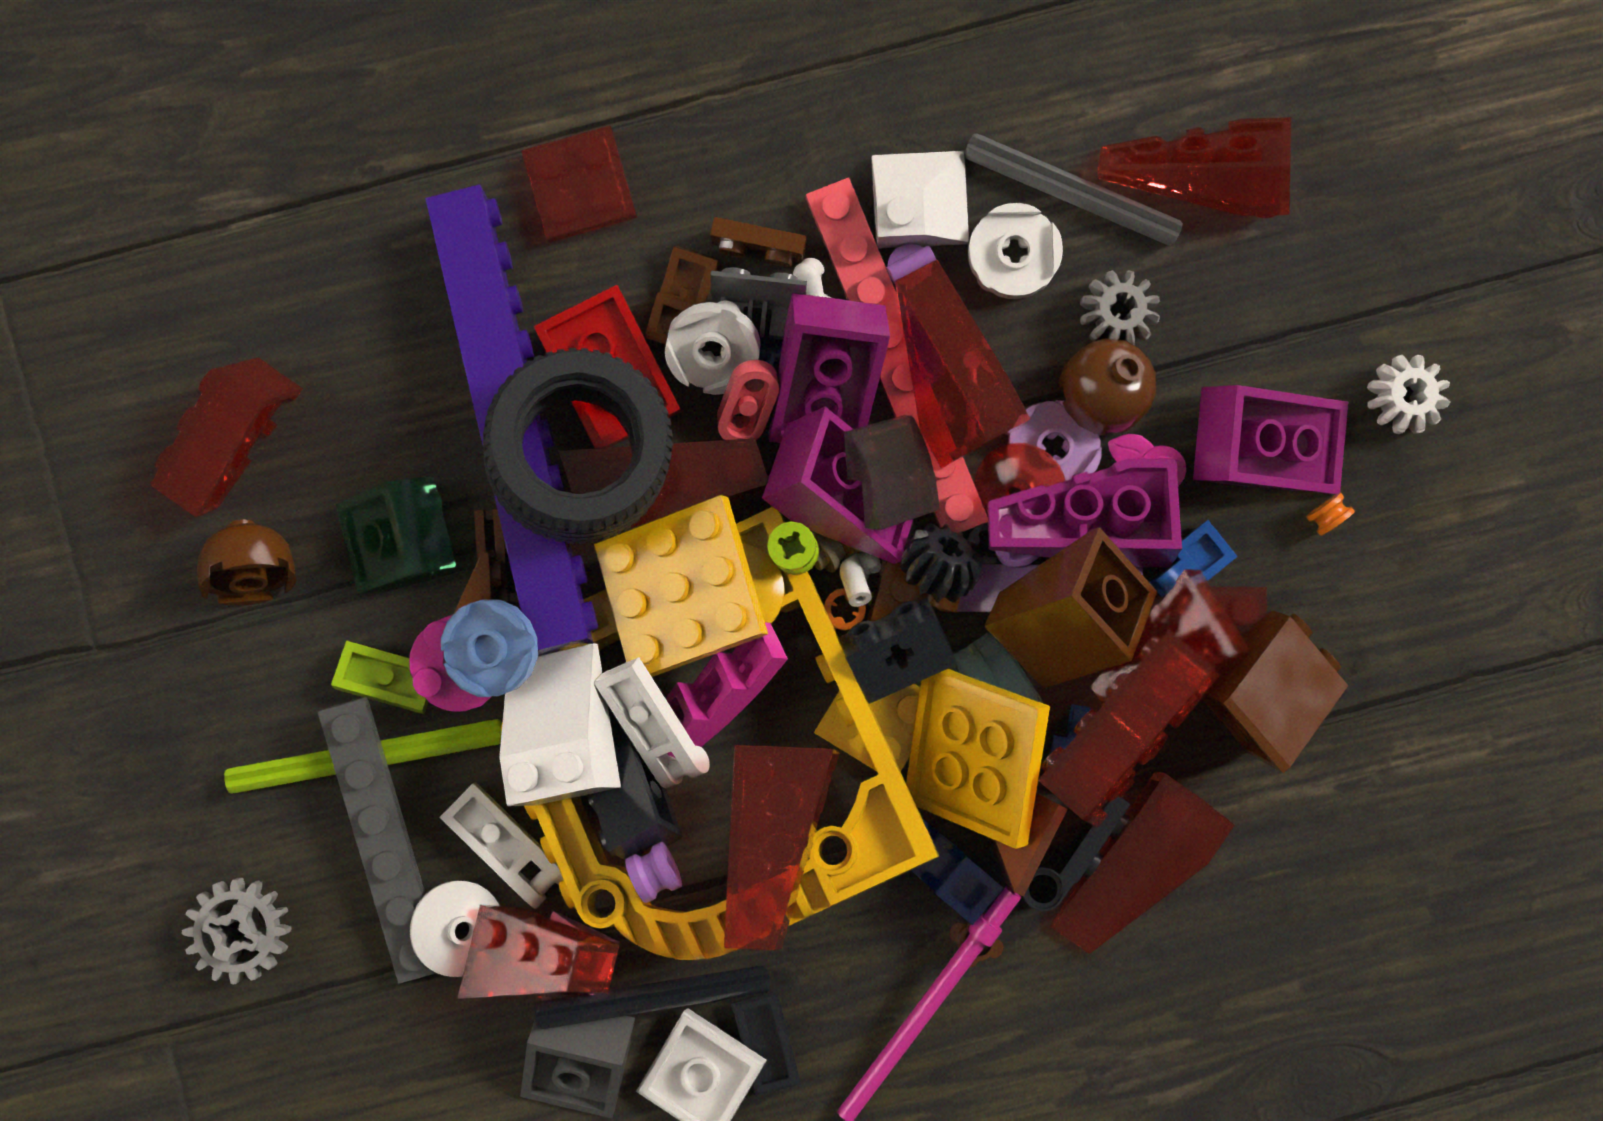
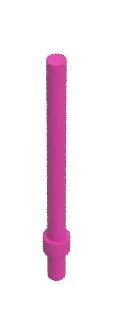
(982, 934)

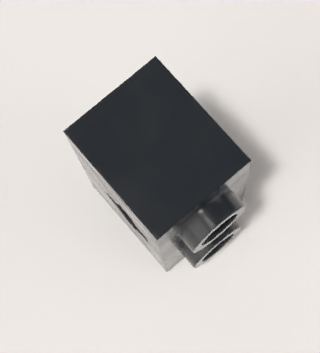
(887, 670)

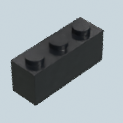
(640, 810)

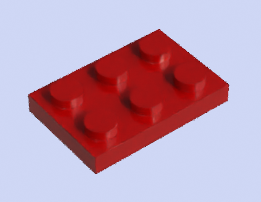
(607, 326)

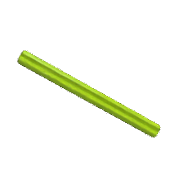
(395, 750)

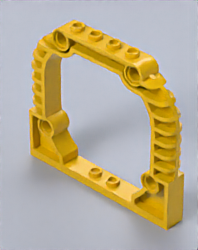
(880, 834)

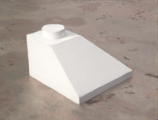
(920, 199)

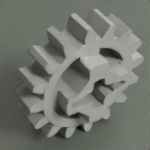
(218, 926)

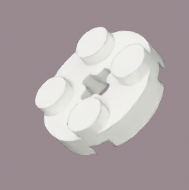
(1034, 232)
(704, 323)

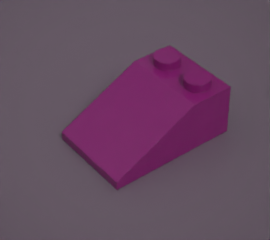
(830, 360)
(1270, 439)
(813, 487)

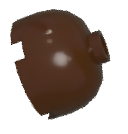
(1108, 386)
(245, 564)

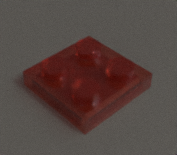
(579, 183)

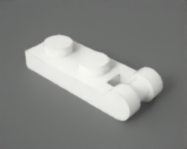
(651, 723)
(501, 843)

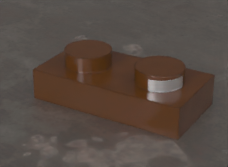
(739, 238)

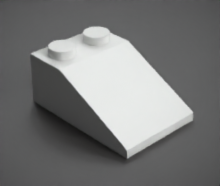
(558, 732)

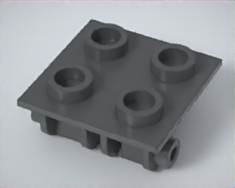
(758, 295)

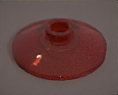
(1015, 466)

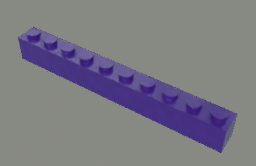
(491, 350)

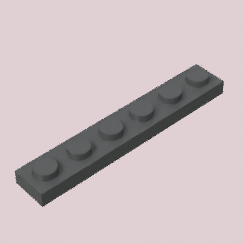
(377, 827)

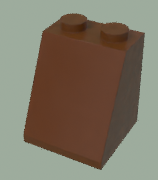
(1074, 612)
(1277, 690)

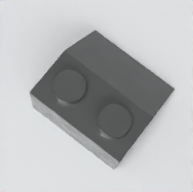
(578, 1064)

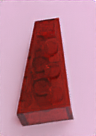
(694, 473)
(1127, 727)
(771, 838)

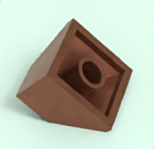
(1021, 864)

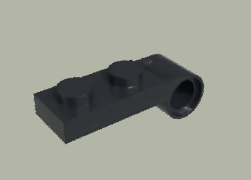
(1081, 856)

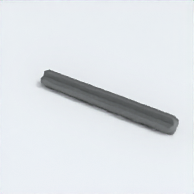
(1073, 189)

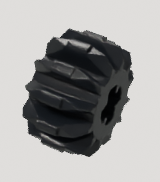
(941, 563)

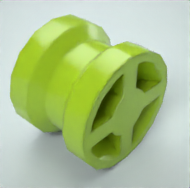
(801, 553)

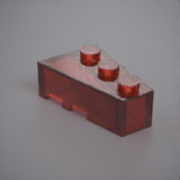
(220, 433)
(533, 957)

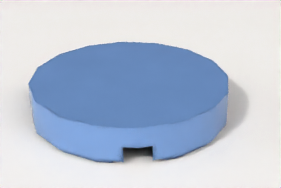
(489, 648)

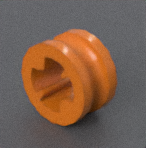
(1330, 514)
(838, 622)

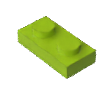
(378, 676)

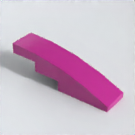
(726, 686)

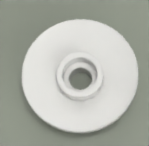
(435, 924)

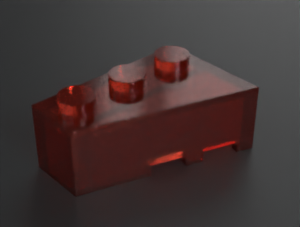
(1196, 618)

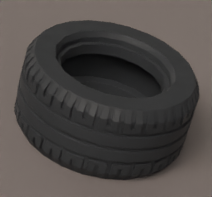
(593, 380)

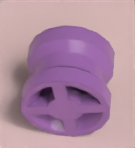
(653, 872)

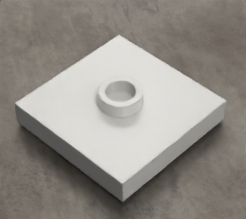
(700, 1072)

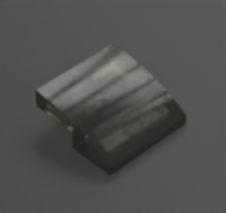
(893, 471)

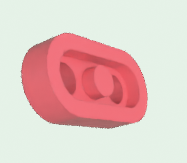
(750, 398)

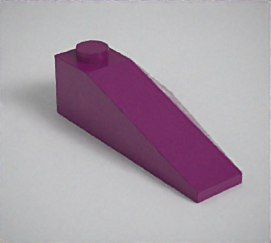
(1130, 502)

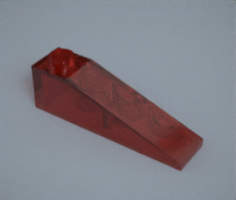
(1225, 170)
(955, 376)
(1158, 850)

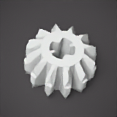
(1392, 389)

